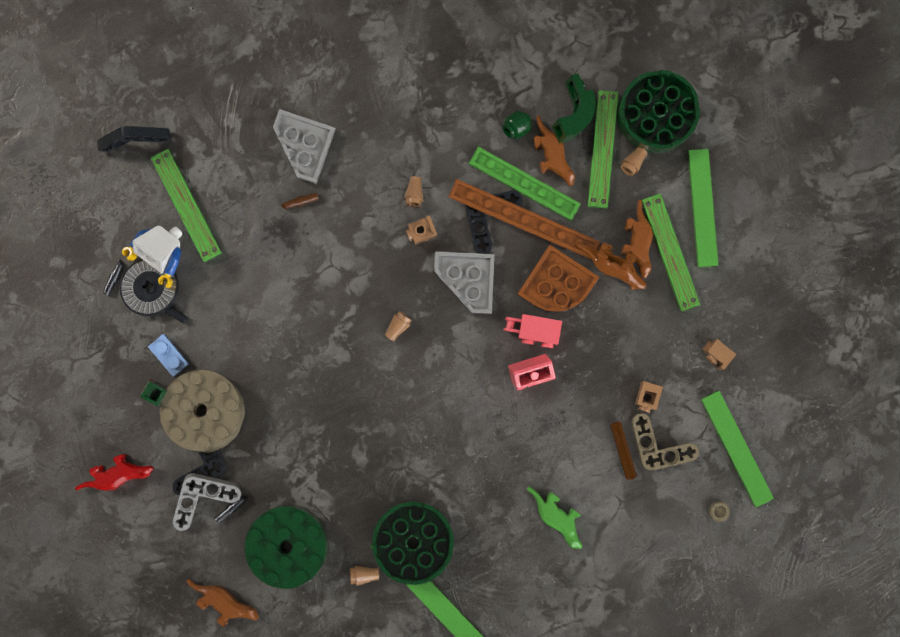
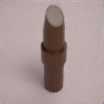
(300, 201)

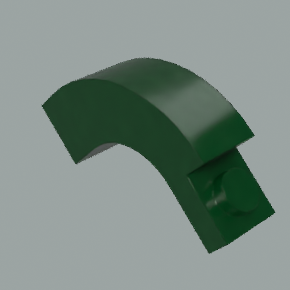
(583, 110)

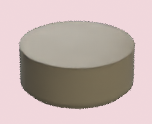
(719, 511)

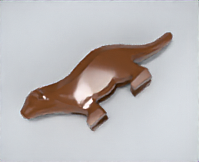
(553, 153)
(640, 241)
(614, 265)
(223, 602)

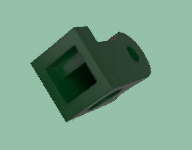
(153, 392)

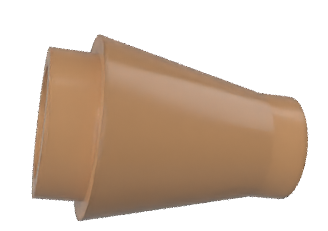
(633, 162)
(414, 192)
(398, 325)
(362, 575)

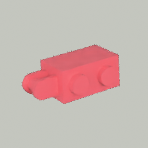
(536, 329)

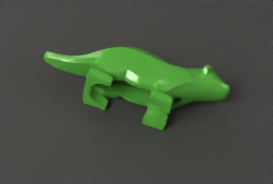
(557, 518)

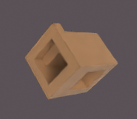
(429, 230)
(718, 353)
(654, 392)

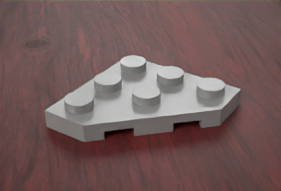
(304, 143)
(468, 278)

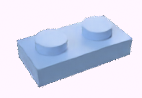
(168, 355)

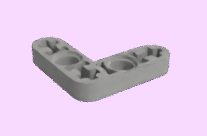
(195, 492)

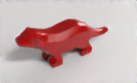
(117, 475)

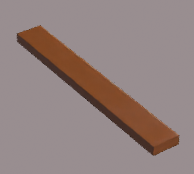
(521, 218)

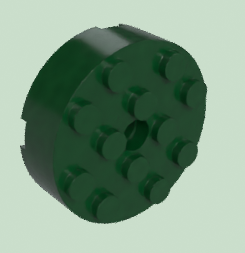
(662, 91)
(266, 552)
(417, 564)

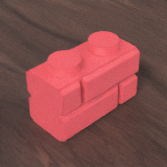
(531, 372)

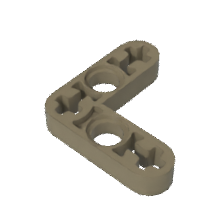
(652, 450)

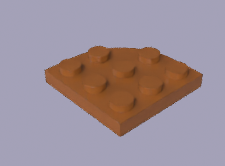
(557, 282)

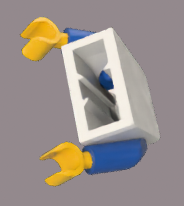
(158, 249)

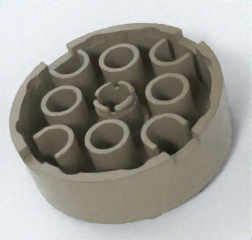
(183, 403)

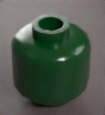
(517, 125)

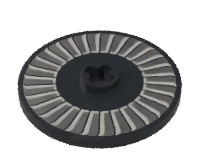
(140, 299)

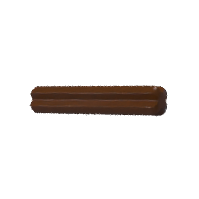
(623, 450)

